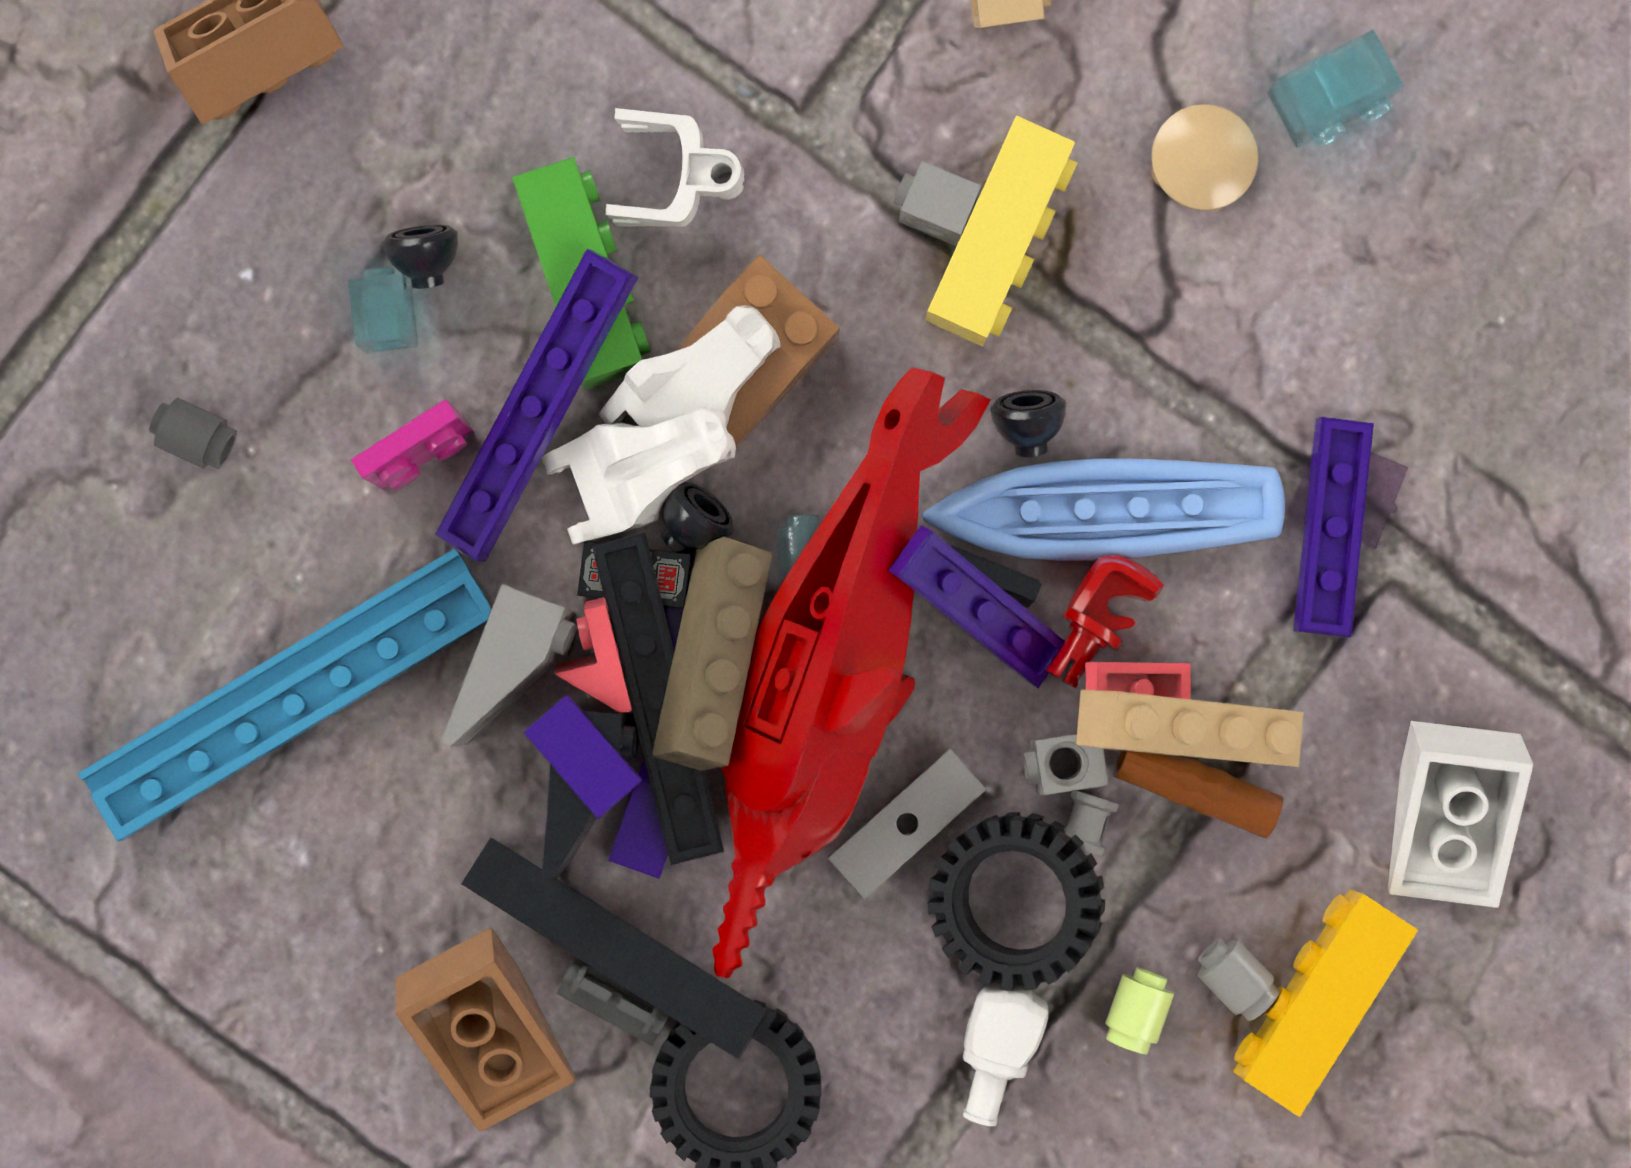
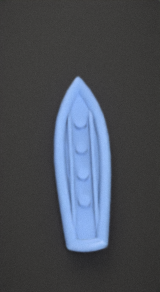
(1114, 508)

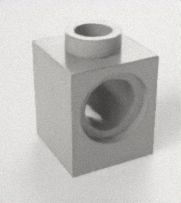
(936, 202)
(1089, 772)

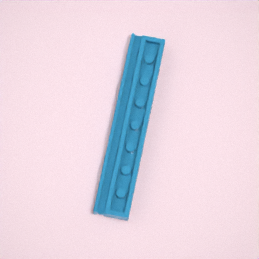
(287, 695)

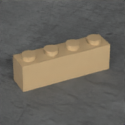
(1189, 728)

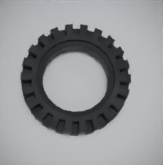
(973, 946)
(753, 1151)

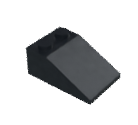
(567, 815)

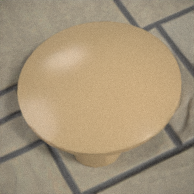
(1204, 157)

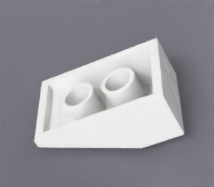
(1457, 813)

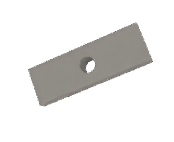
(881, 848)

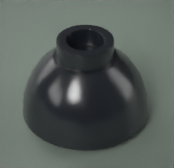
(422, 253)
(1029, 419)
(694, 519)

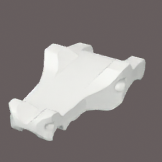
(697, 375)
(633, 469)

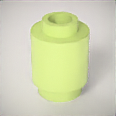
(1139, 1010)

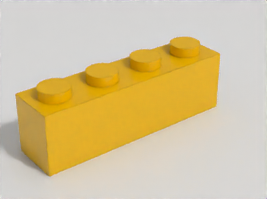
(1323, 1000)

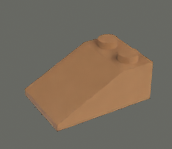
(802, 332)
(482, 1029)

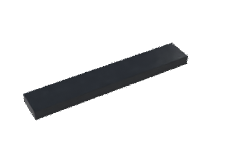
(646, 662)
(615, 948)

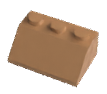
(241, 49)

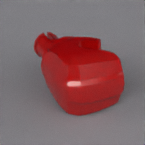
(1089, 616)

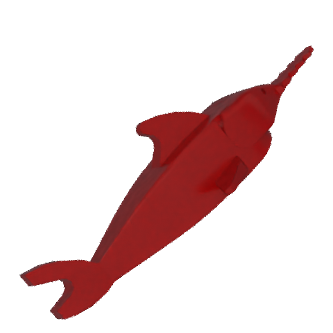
(832, 657)

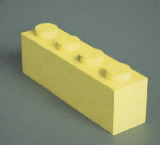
(1000, 230)

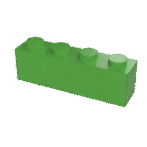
(562, 228)

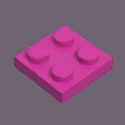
(397, 456)

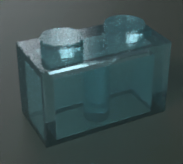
(1335, 90)

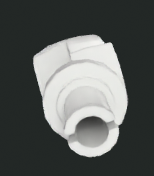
(999, 1044)

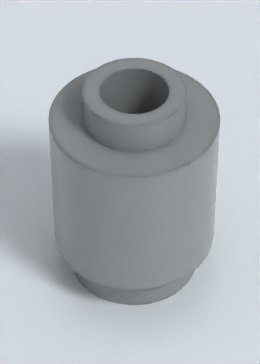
(1237, 978)

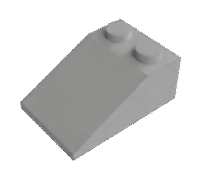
(512, 655)

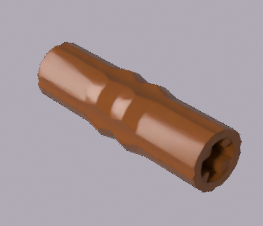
(1202, 789)

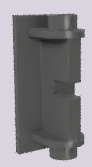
(611, 1002)

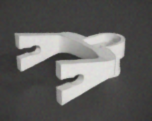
(698, 174)

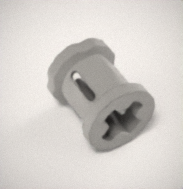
(1090, 820)

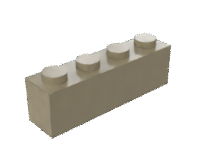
(712, 655)

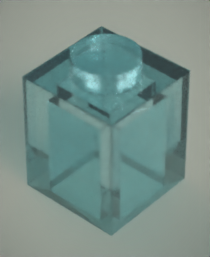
(383, 311)

